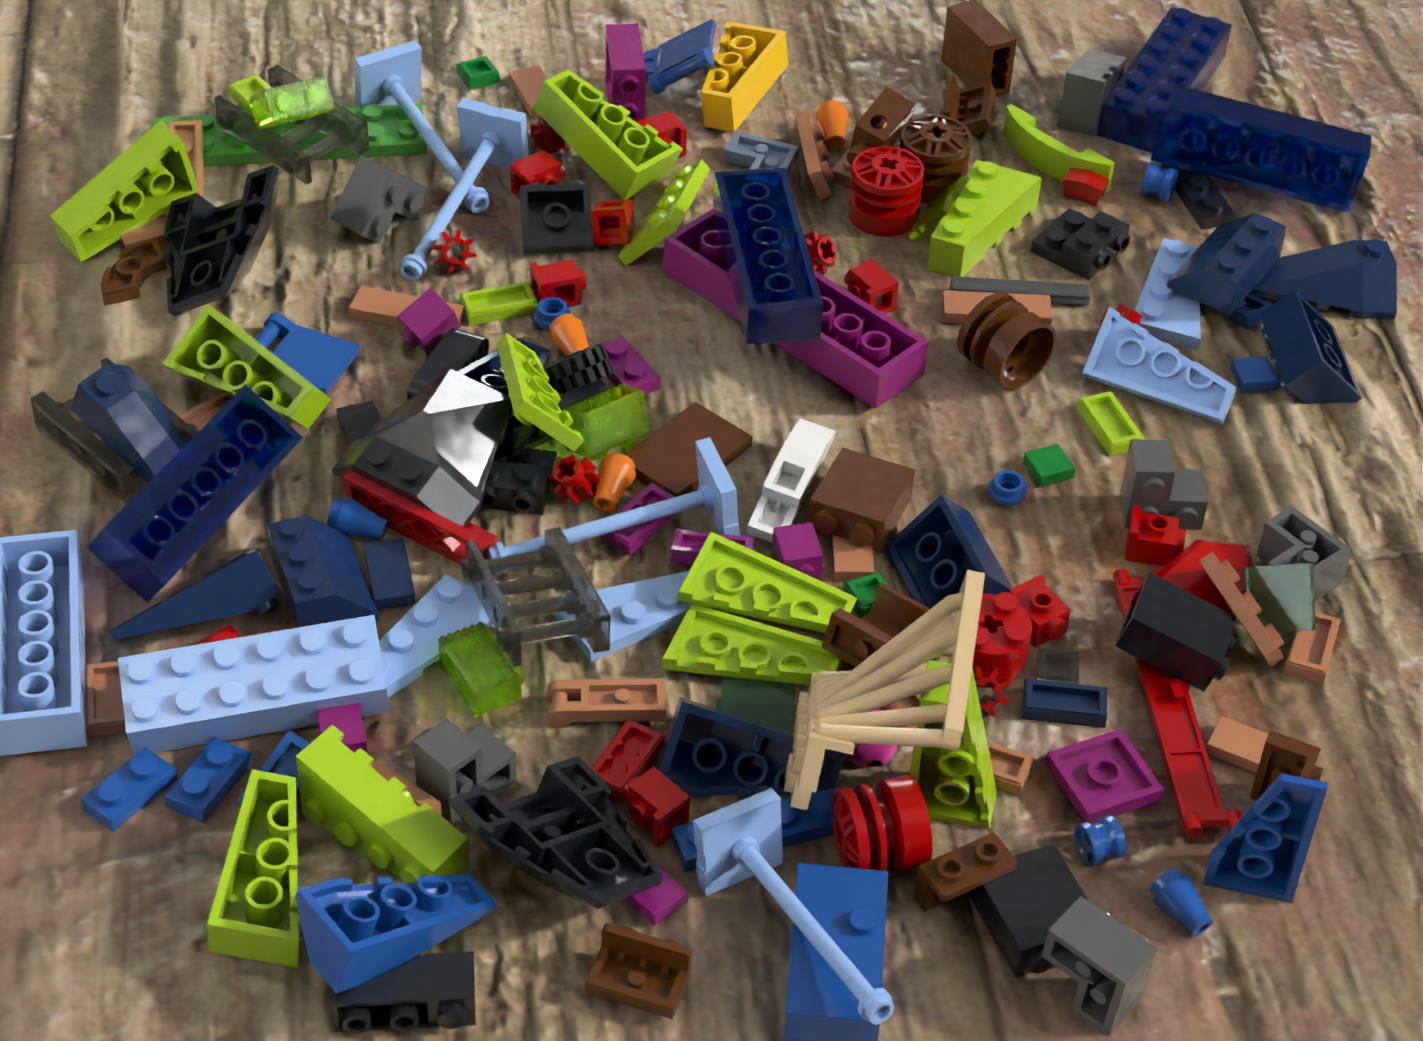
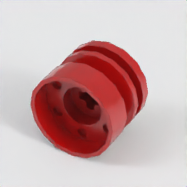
(885, 191)
(882, 827)

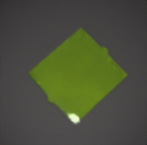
(938, 207)

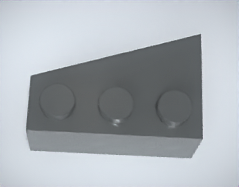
(1086, 89)

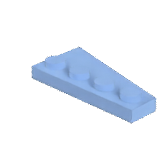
(637, 612)
(414, 639)

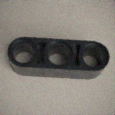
(453, 352)

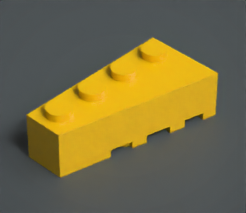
(742, 73)

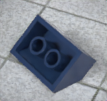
(1230, 262)
(1307, 352)
(940, 549)
(318, 572)

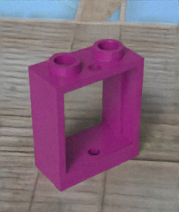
(625, 68)

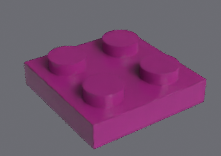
(1104, 776)

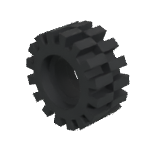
(579, 368)

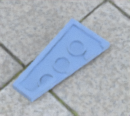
(1165, 311)
(1145, 366)

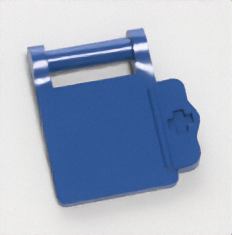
(680, 56)
(309, 352)

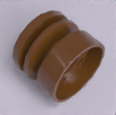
(943, 149)
(1006, 340)

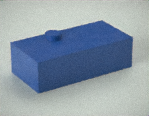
(853, 913)

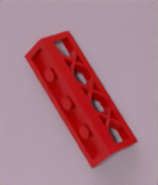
(417, 521)

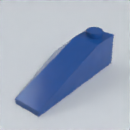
(1270, 841)
(375, 927)

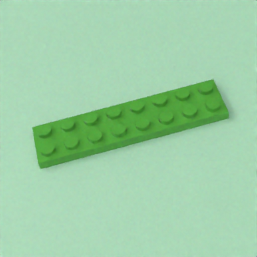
(388, 133)

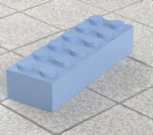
(42, 643)
(251, 684)

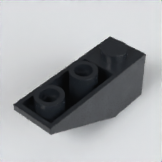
(419, 994)

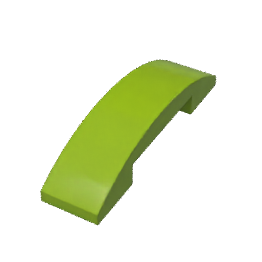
(1048, 153)

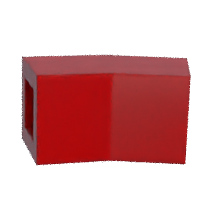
(1084, 186)

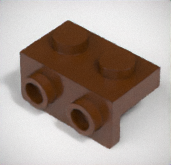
(969, 105)
(1288, 757)
(962, 870)
(640, 971)

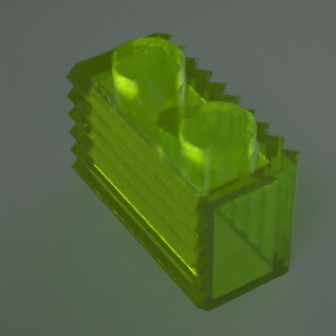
(291, 102)
(609, 420)
(480, 669)

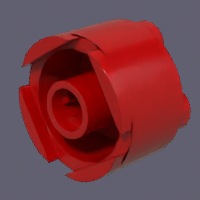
(1002, 636)

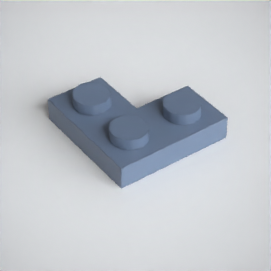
(760, 152)

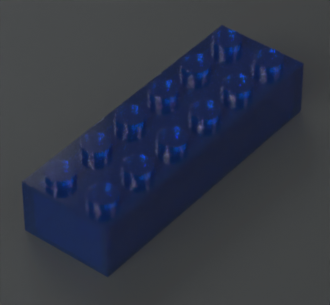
(1179, 51)
(1261, 148)
(767, 256)
(194, 493)

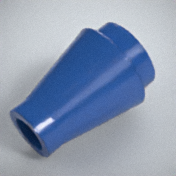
(356, 520)
(1180, 900)

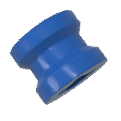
(1159, 182)
(1100, 840)

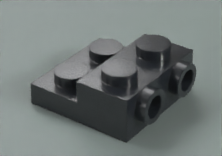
(556, 218)
(1082, 242)
(519, 480)

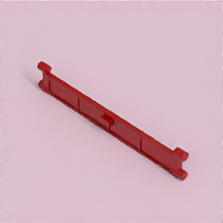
(1178, 736)

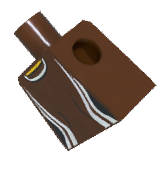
(869, 130)

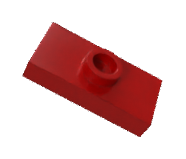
(627, 756)

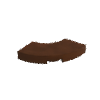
(127, 275)

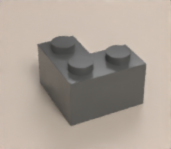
(374, 197)
(1159, 487)
(1297, 539)
(458, 762)
(1104, 960)

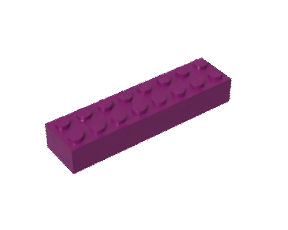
(857, 342)

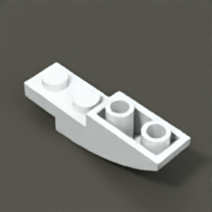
(790, 478)

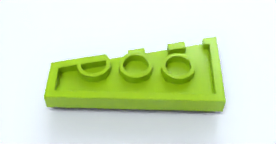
(667, 213)
(531, 395)
(756, 586)
(743, 648)

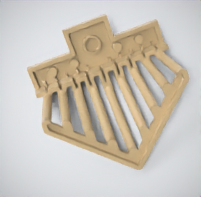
(838, 702)

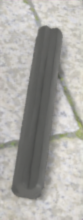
(1059, 292)

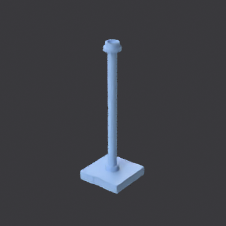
(395, 79)
(487, 137)
(714, 492)
(747, 843)

